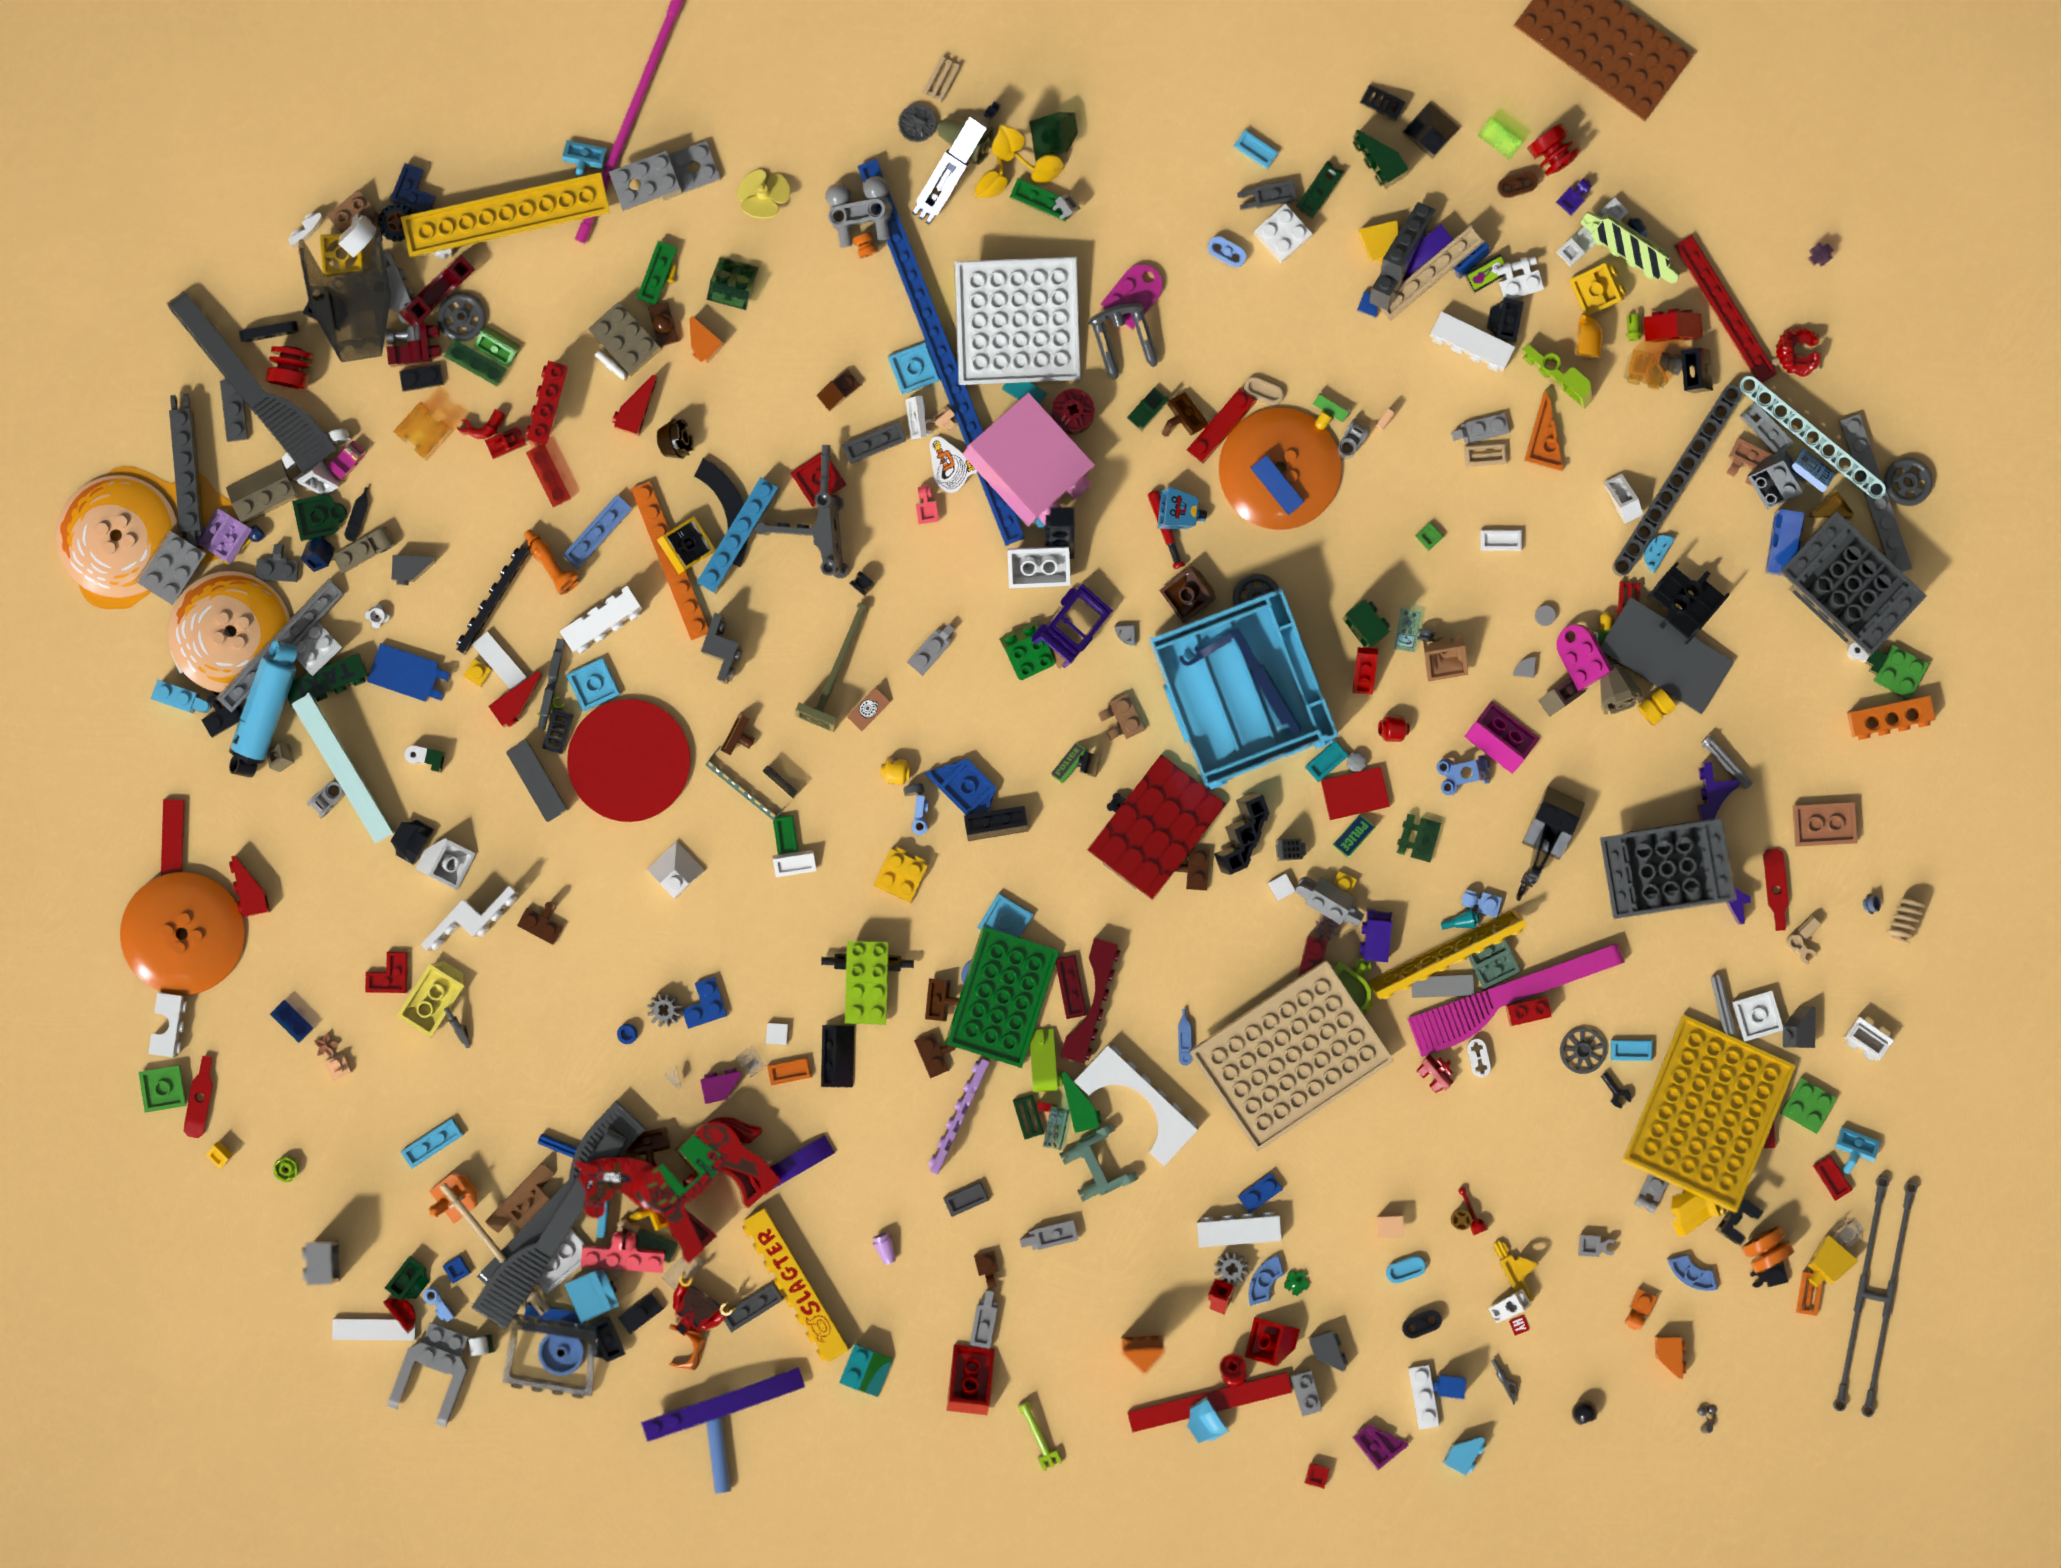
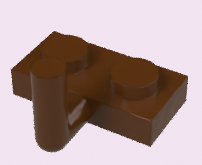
(1186, 414)
(1196, 869)
(540, 924)
(939, 999)
(933, 1054)
(650, 1142)

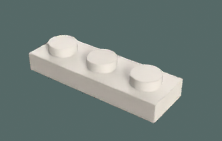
(1423, 1397)

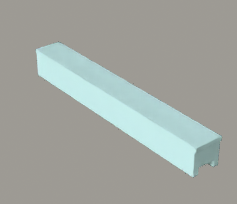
(342, 768)

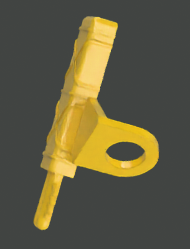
(1515, 1269)

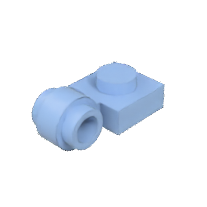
(920, 808)
(1487, 904)
(443, 1310)

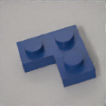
(711, 1005)

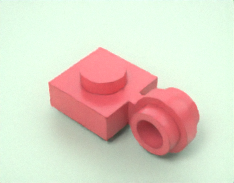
(926, 511)

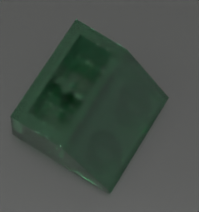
(732, 283)

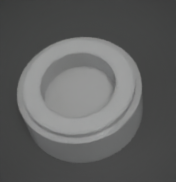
(1545, 615)

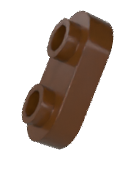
(1517, 185)

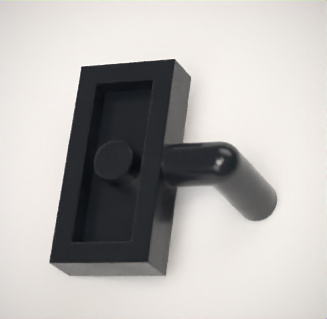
(222, 718)

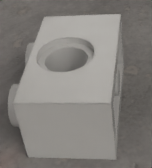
(1306, 1392)

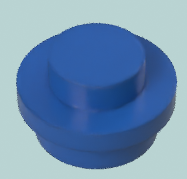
(627, 1034)

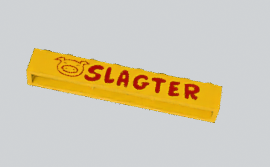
(796, 1286)

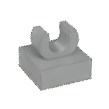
(1067, 205)

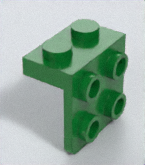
(1026, 656)

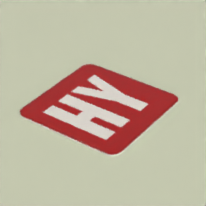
(1519, 1325)

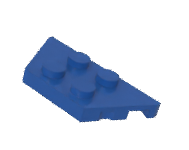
(964, 786)

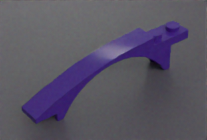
(1714, 795)
(723, 1405)

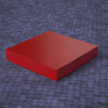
(809, 475)

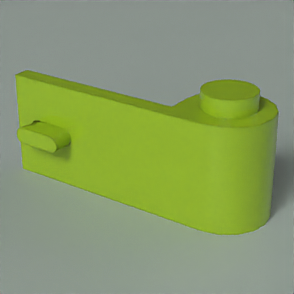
(1044, 1061)

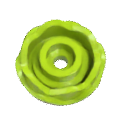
(279, 1169)

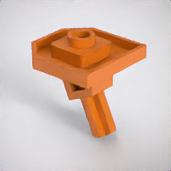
(460, 1185)

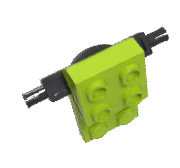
(866, 979)

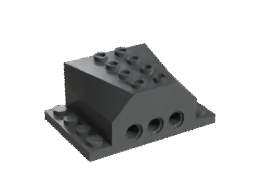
(1851, 585)
(1668, 868)

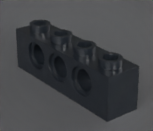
(1060, 528)

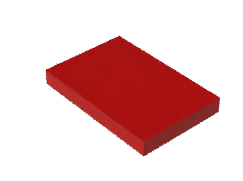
(1355, 793)

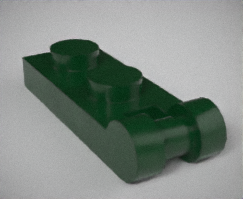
(1319, 190)

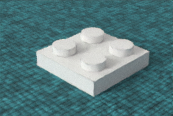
(316, 648)
(1757, 1016)

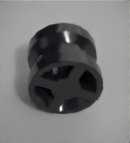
(862, 583)

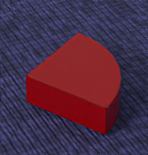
(1045, 1106)

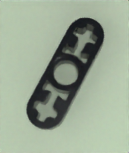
(269, 331)

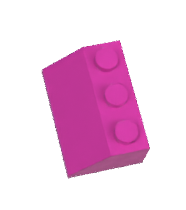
(1501, 737)

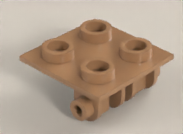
(354, 204)

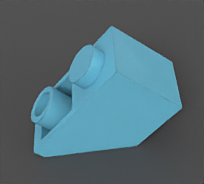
(1463, 1453)

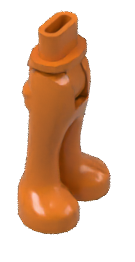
(542, 552)

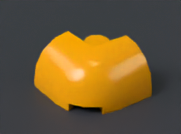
(1589, 338)

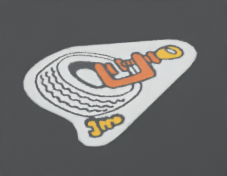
(949, 465)

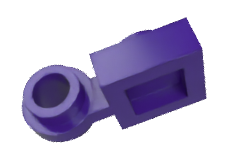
(1571, 200)

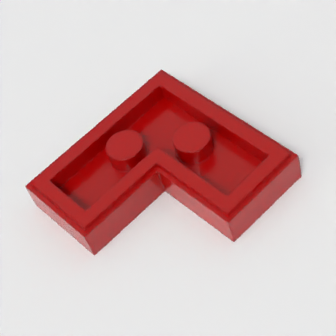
(394, 978)

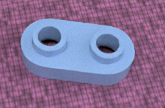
(1225, 254)

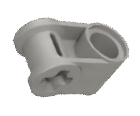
(1354, 437)
(325, 799)

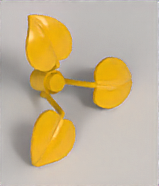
(1005, 146)

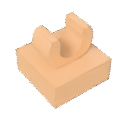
(944, 417)
(337, 1066)

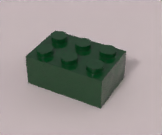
(1366, 624)

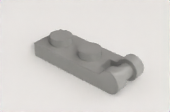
(1766, 429)
(1654, 1187)

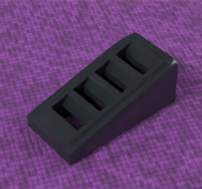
(1393, 116)
(557, 713)

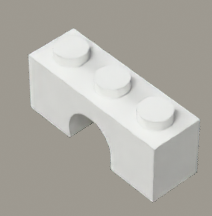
(168, 1043)

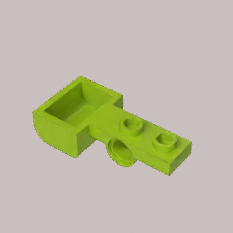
(1571, 382)

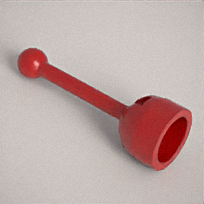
(1477, 1225)

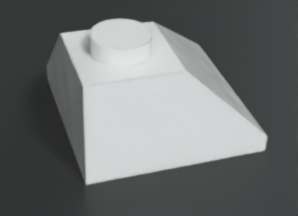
(446, 862)
(675, 870)

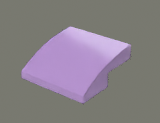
(224, 536)

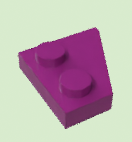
(1378, 1445)

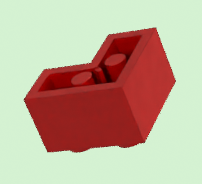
(1673, 326)

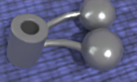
(1702, 1411)

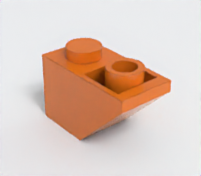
(1669, 1353)

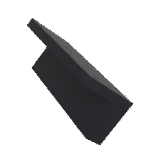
(996, 823)
(837, 1056)

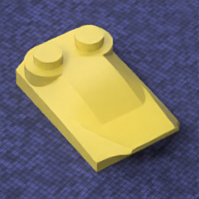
(431, 995)

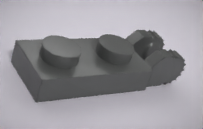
(1269, 195)

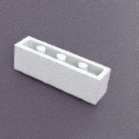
(1471, 341)
(1238, 1231)

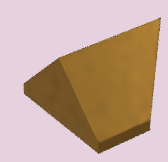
(1830, 505)

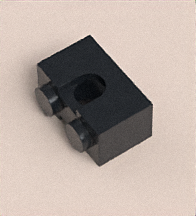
(1699, 359)

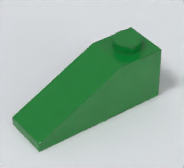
(1081, 1110)

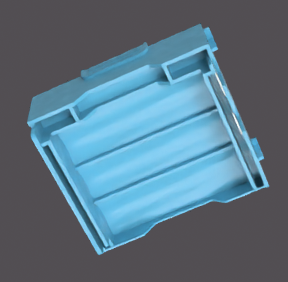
(1221, 703)

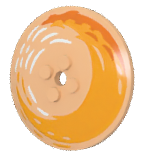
(86, 530)
(204, 612)

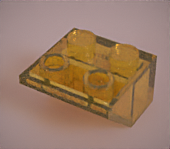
(1645, 369)

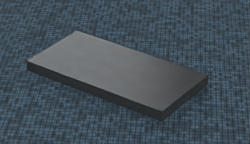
(1662, 657)

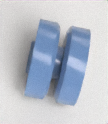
(560, 1365)

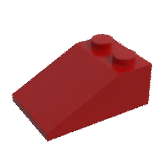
(970, 1380)

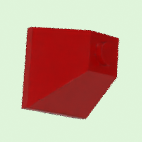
(1271, 1341)

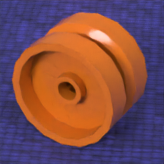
(1766, 1247)

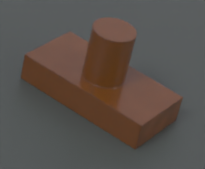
(737, 735)

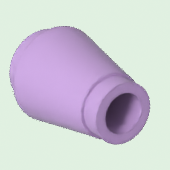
(884, 1246)

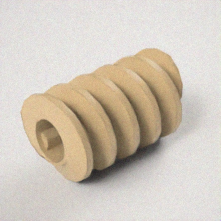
(1905, 920)

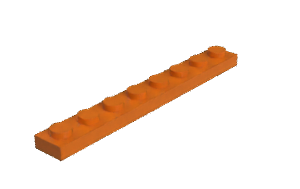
(679, 583)

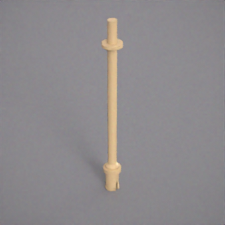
(534, 1295)

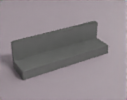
(536, 780)

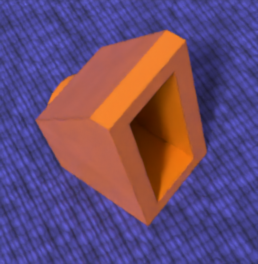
(703, 341)

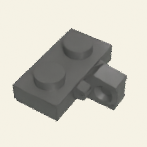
(277, 567)

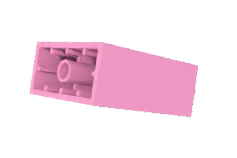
(1030, 460)

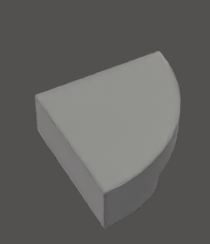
(1126, 634)
(1525, 668)

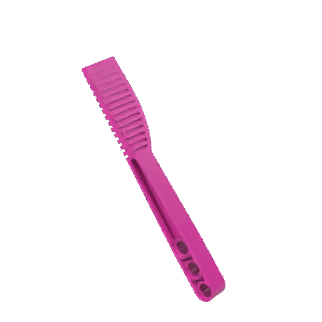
(1465, 1017)

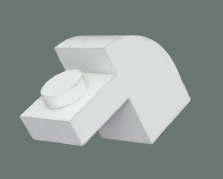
(357, 235)

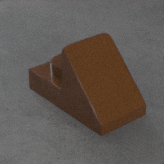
(838, 390)

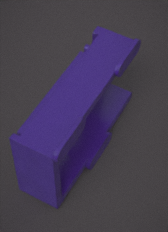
(1061, 642)

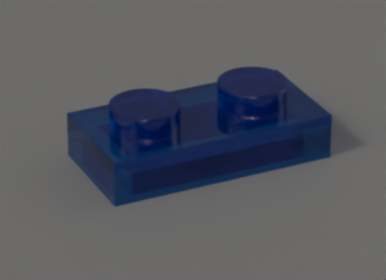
(291, 1021)

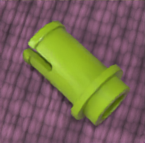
(1633, 327)

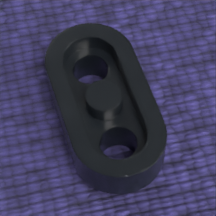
(1421, 1324)

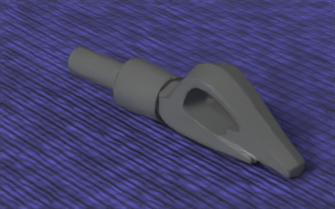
(460, 1030)
(1505, 1382)

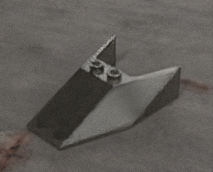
(350, 304)

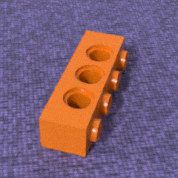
(1922, 707)

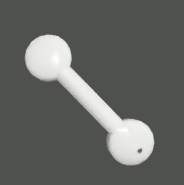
(335, 436)

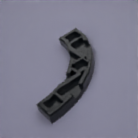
(727, 494)

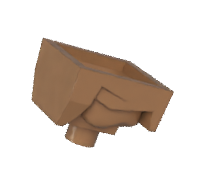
(1445, 658)

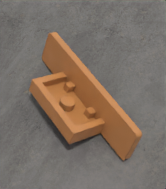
(523, 1202)

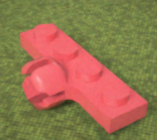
(622, 1255)

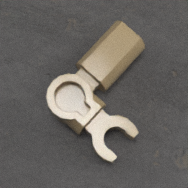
(1796, 942)

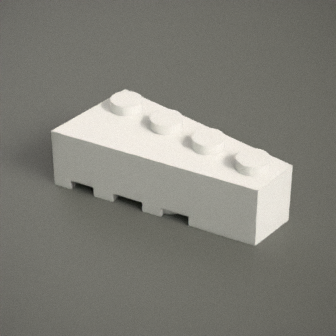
(602, 620)

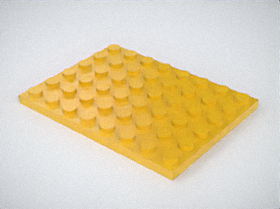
(1709, 1113)

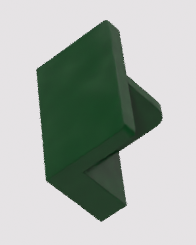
(1148, 409)

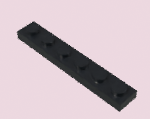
(496, 591)

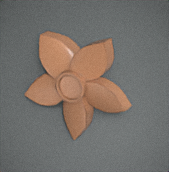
(325, 1045)

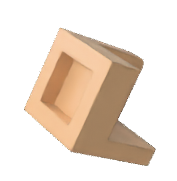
(1390, 1226)

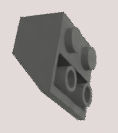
(1776, 480)

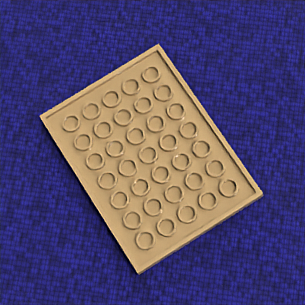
(1291, 1055)

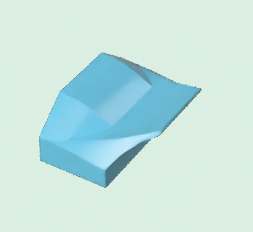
(1205, 1421)

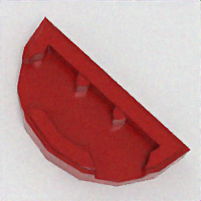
(402, 1312)

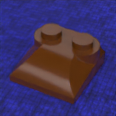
(1188, 593)

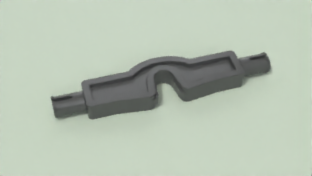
(551, 686)

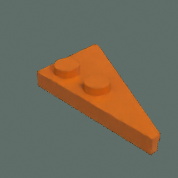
(1543, 444)

